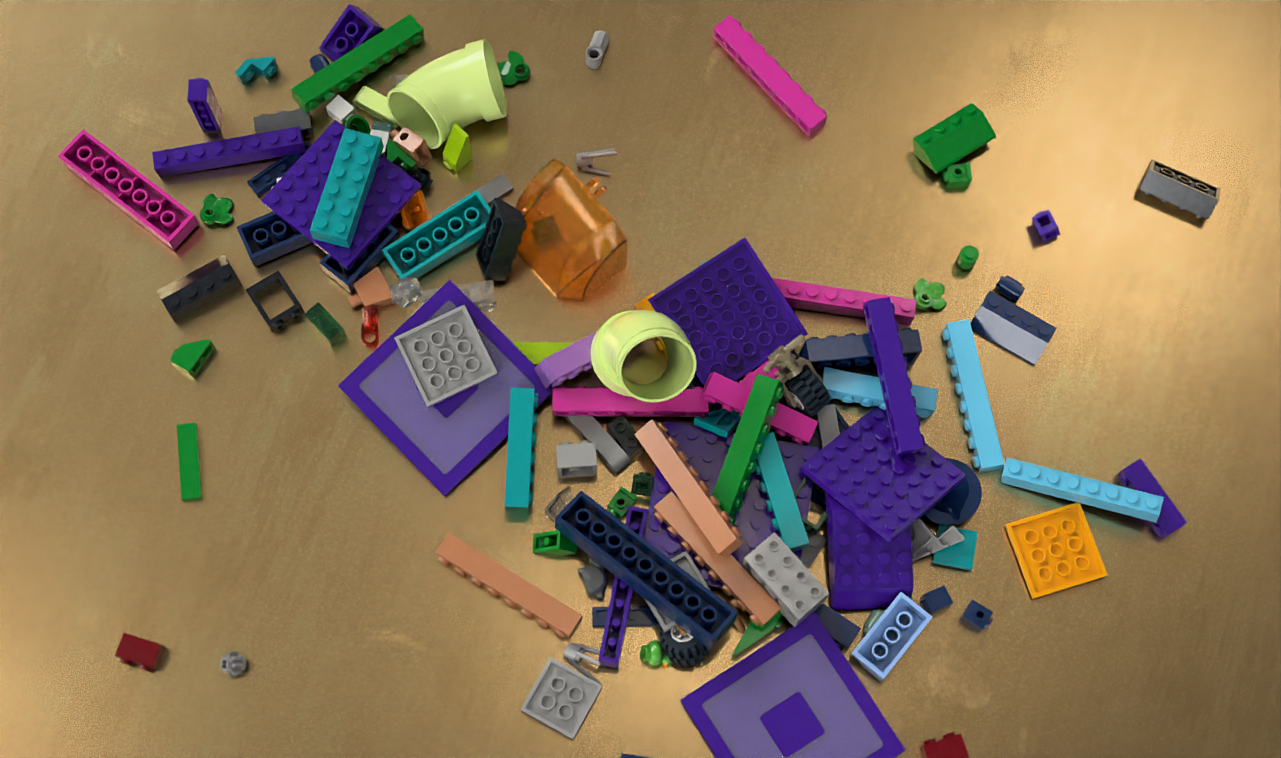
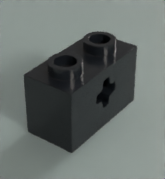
(624, 436)

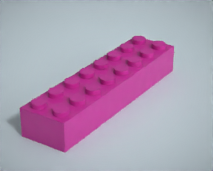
(128, 189)

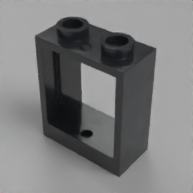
(266, 286)

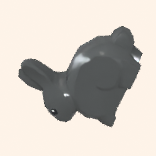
(594, 578)

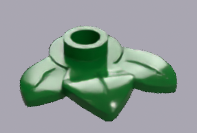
(511, 68)
(218, 208)

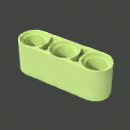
(374, 104)

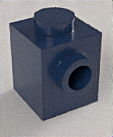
(976, 616)

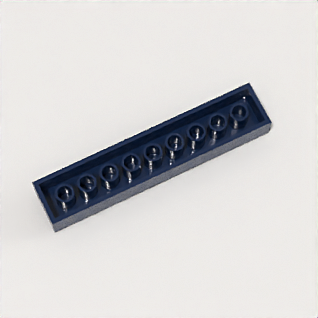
(645, 570)

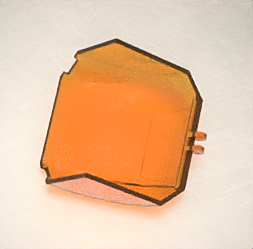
(569, 234)

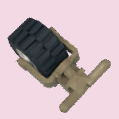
(801, 384)

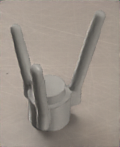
(585, 159)
(575, 653)

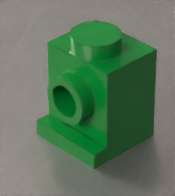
(954, 180)
(624, 495)

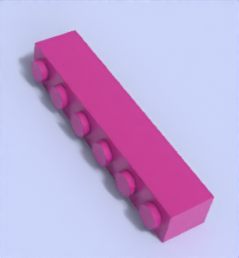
(735, 396)

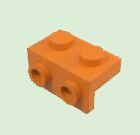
(415, 212)

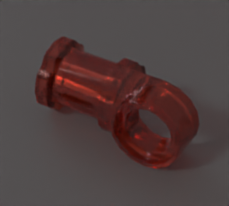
(369, 325)

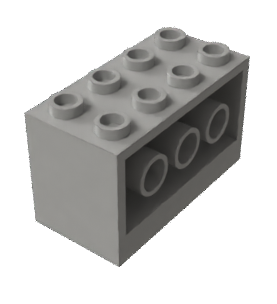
(785, 579)

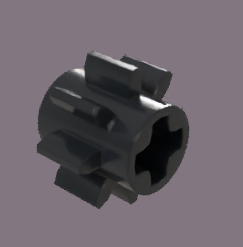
(423, 177)

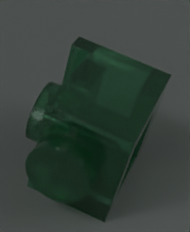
(642, 484)

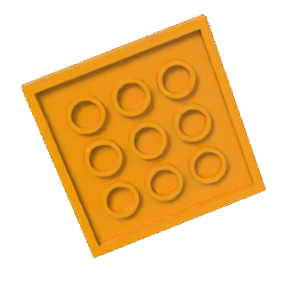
(1056, 550)

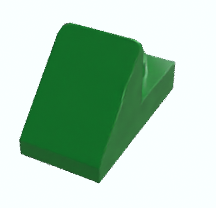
(400, 158)

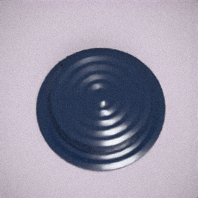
(959, 502)

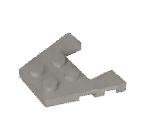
(926, 543)

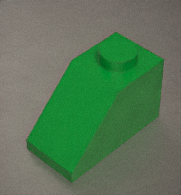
(191, 356)
(553, 544)

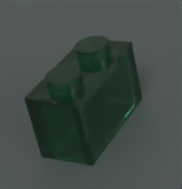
(325, 324)

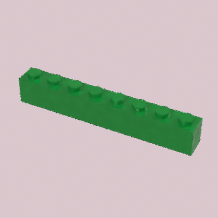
(357, 63)
(747, 444)

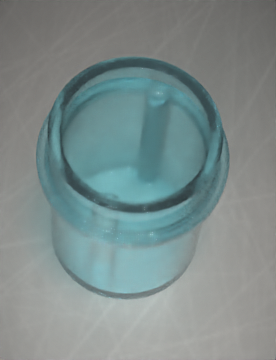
(382, 126)

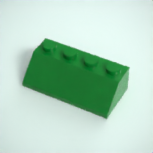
(953, 138)

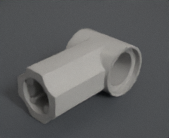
(597, 49)

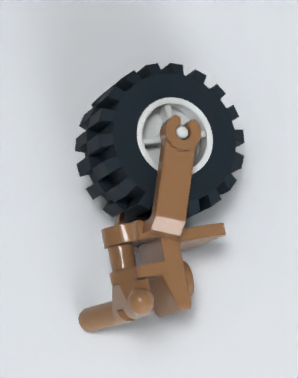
(684, 648)

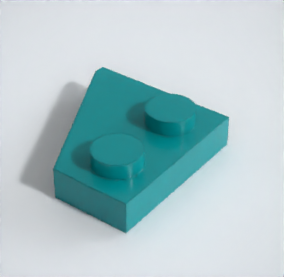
(719, 422)

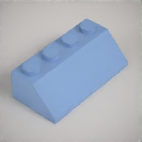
(891, 636)

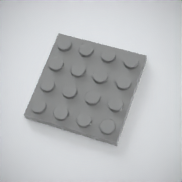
(446, 356)

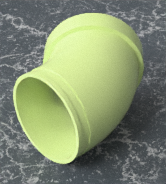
(450, 91)
(624, 332)

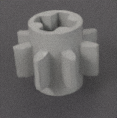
(233, 663)

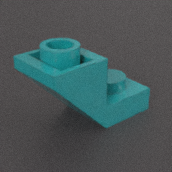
(263, 66)

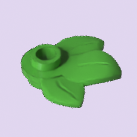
(931, 293)

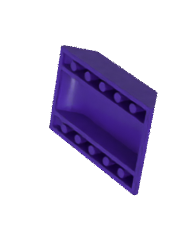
(863, 564)

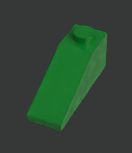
(754, 634)

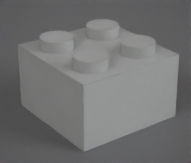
(576, 459)

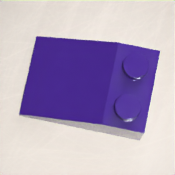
(349, 32)

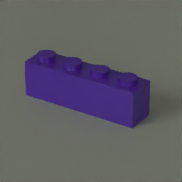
(205, 105)
(1139, 478)

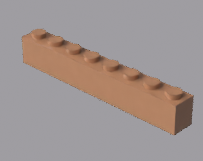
(689, 488)
(726, 570)
(508, 585)

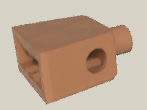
(412, 145)
(371, 291)

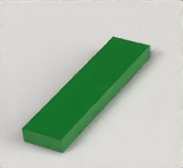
(189, 461)

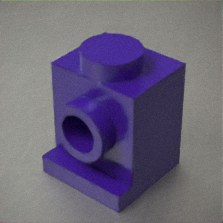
(1050, 230)

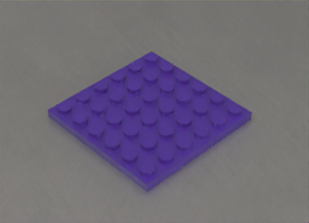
(301, 188)
(730, 313)
(875, 483)

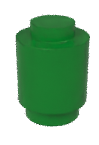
(968, 257)

